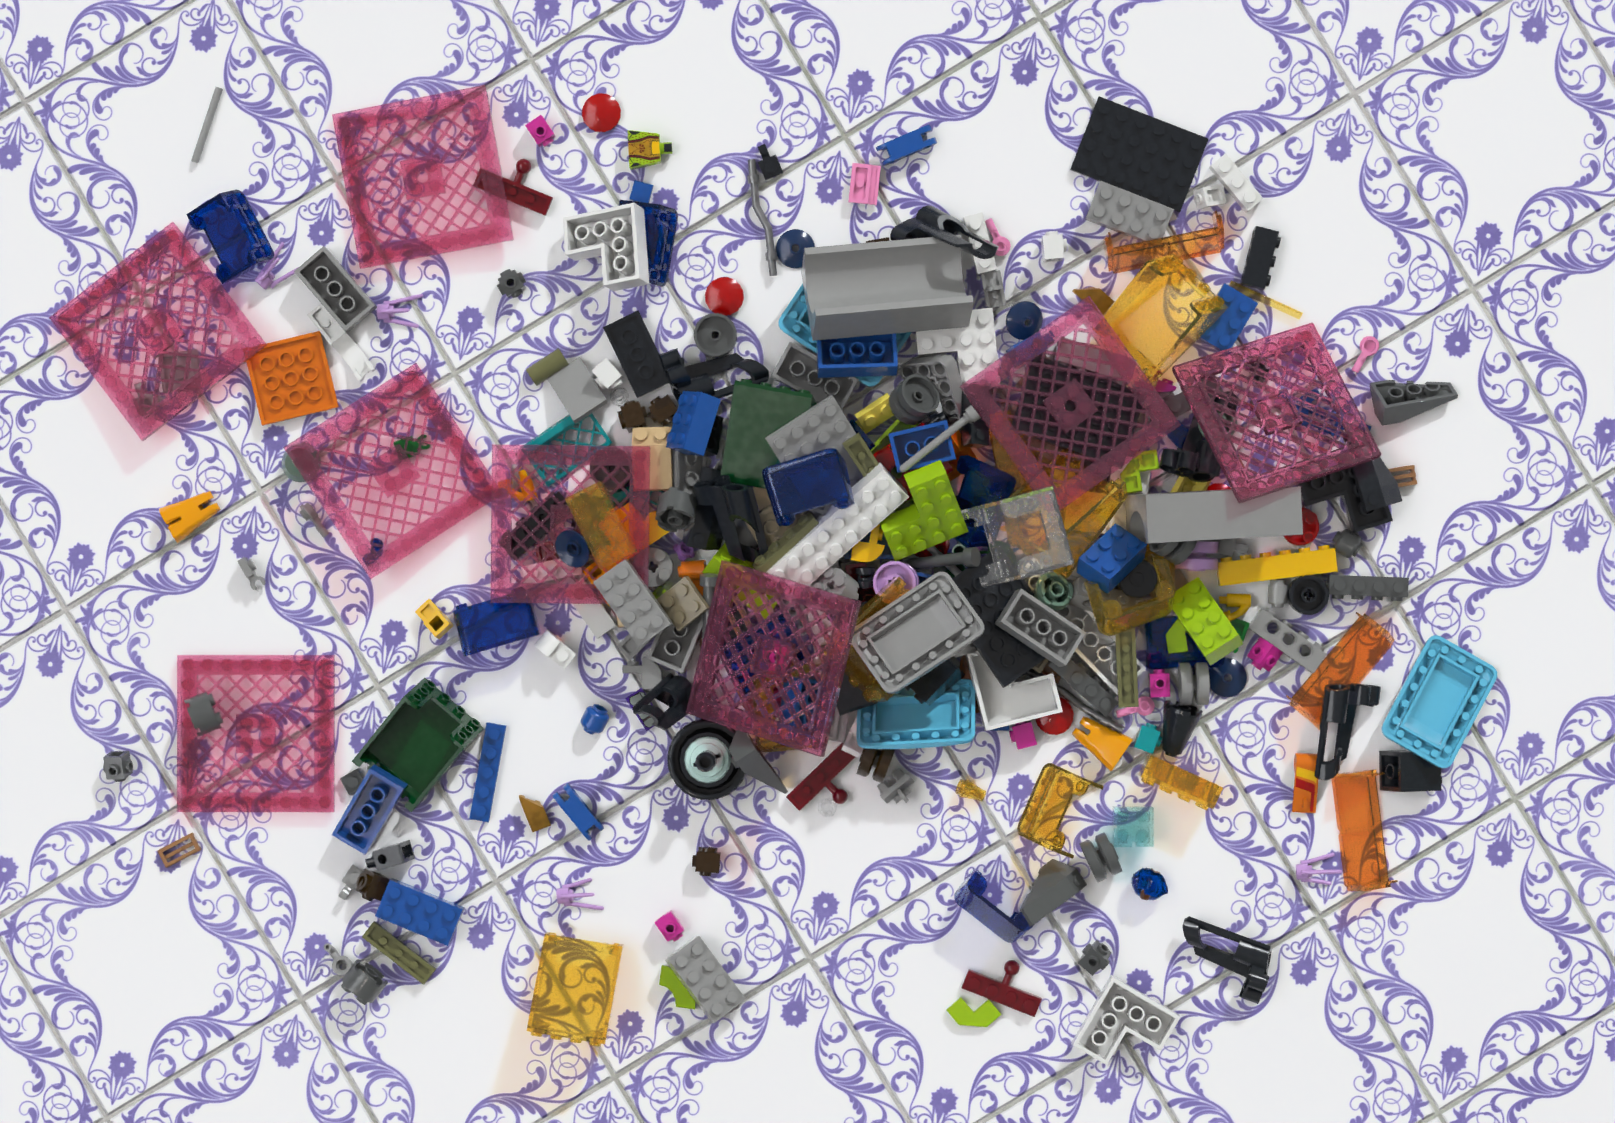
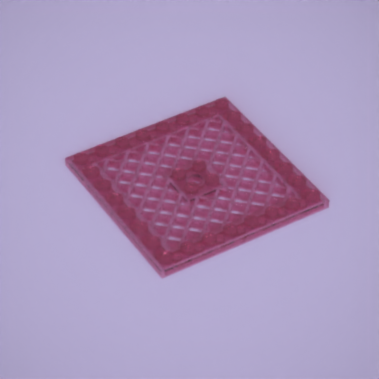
(354, 178)
(124, 273)
(1096, 325)
(411, 380)
(1243, 481)
(501, 517)
(833, 664)
(324, 734)

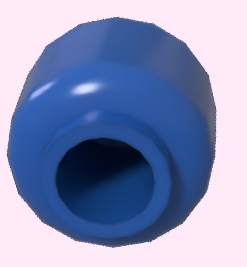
(594, 719)

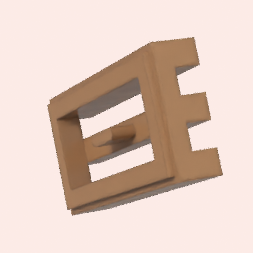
(1412, 474)
(194, 842)

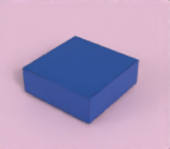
(641, 192)

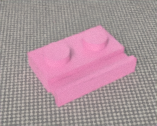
(864, 184)

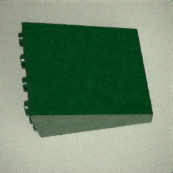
(753, 416)
(420, 740)

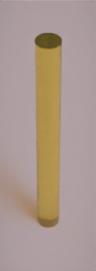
(1266, 300)

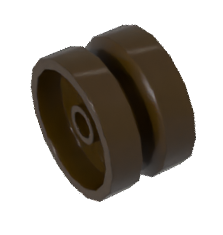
(875, 758)

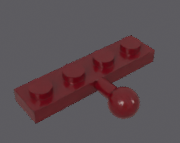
(521, 194)
(821, 778)
(1001, 991)

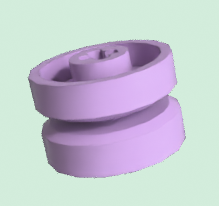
(1197, 559)
(892, 570)

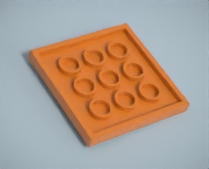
(292, 379)

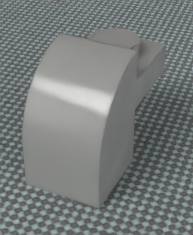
(649, 669)

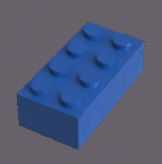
(857, 356)
(369, 809)
(419, 911)

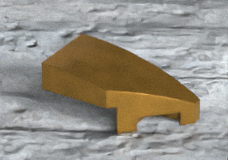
(1099, 297)
(534, 813)

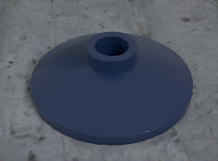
(784, 247)
(1018, 315)
(572, 548)
(1235, 685)

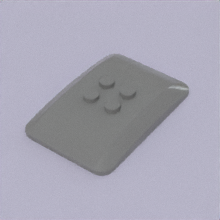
(917, 632)

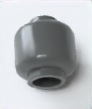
(1347, 543)

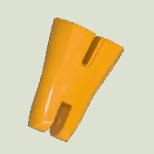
(188, 514)
(1102, 742)

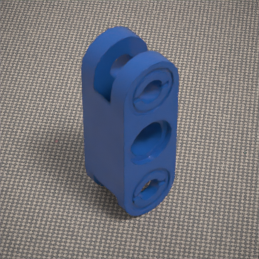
(907, 145)
(578, 811)

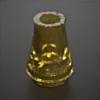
(969, 790)

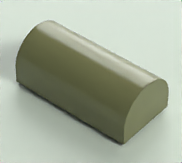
(547, 366)

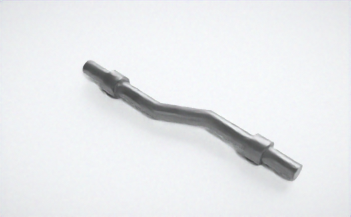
(753, 180)
(1106, 721)

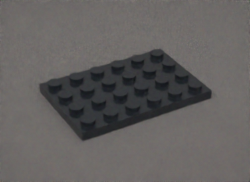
(1139, 153)
(1070, 406)
(1000, 650)

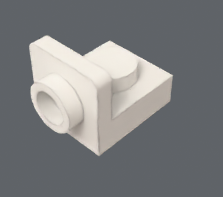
(1209, 196)

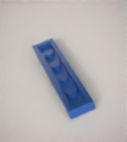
(487, 772)

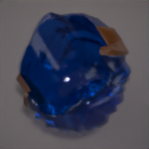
(1149, 884)

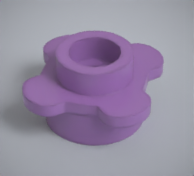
(683, 551)

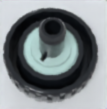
(702, 762)

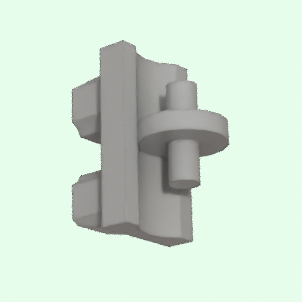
(993, 289)
(898, 790)

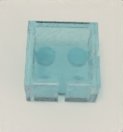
(1133, 825)

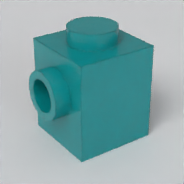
(1148, 738)

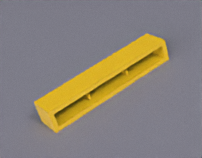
(1277, 566)

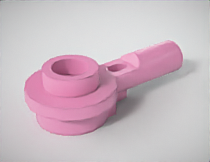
(1002, 242)
(1368, 346)
(1146, 707)

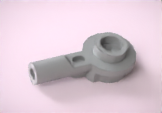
(309, 513)

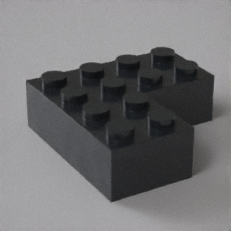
(1343, 484)

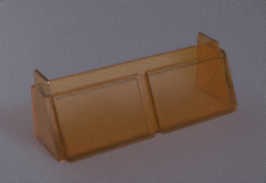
(1184, 245)
(1345, 664)
(1360, 830)

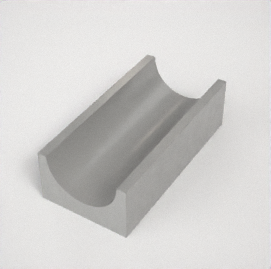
(884, 288)
(1212, 515)

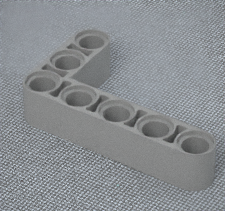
(946, 377)

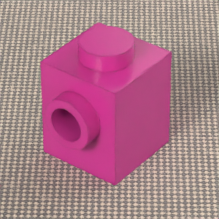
(540, 131)
(1159, 683)
(1023, 735)
(670, 926)

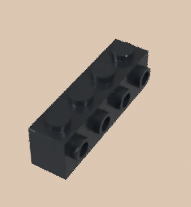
(531, 524)

